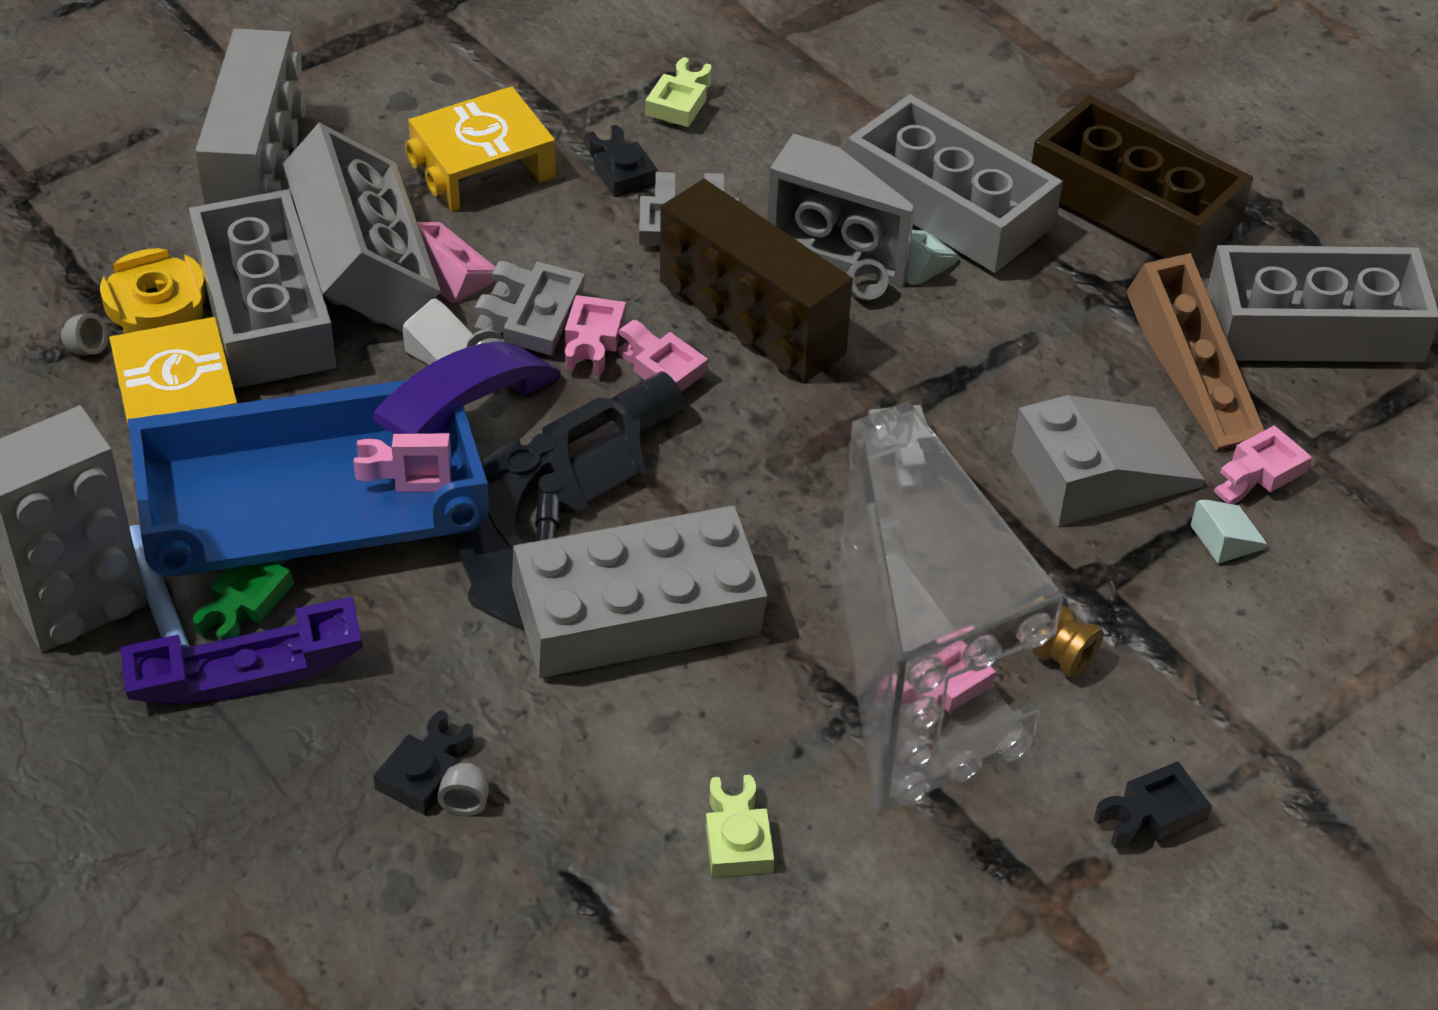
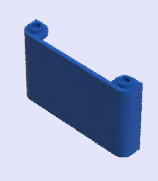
(282, 483)

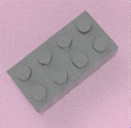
(251, 117)
(959, 182)
(360, 228)
(262, 288)
(1323, 303)
(65, 530)
(637, 591)

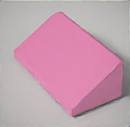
(455, 264)

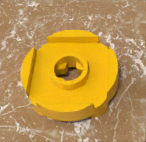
(178, 285)

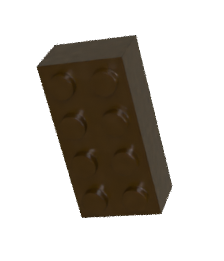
(1142, 180)
(755, 280)

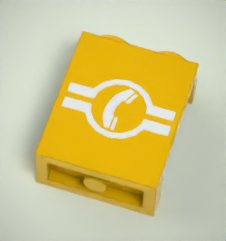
(478, 138)
(172, 369)

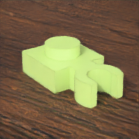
(679, 97)
(737, 833)

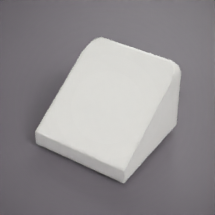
(434, 333)

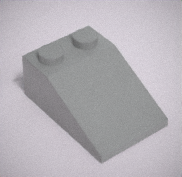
(839, 208)
(1099, 456)

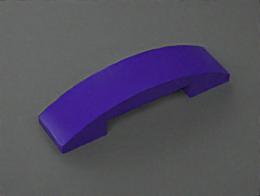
(430, 396)
(243, 664)

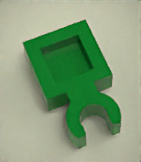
(243, 594)

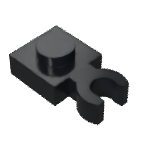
(620, 165)
(417, 766)
(1159, 801)

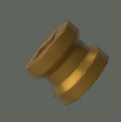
(1072, 645)

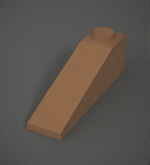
(1194, 349)

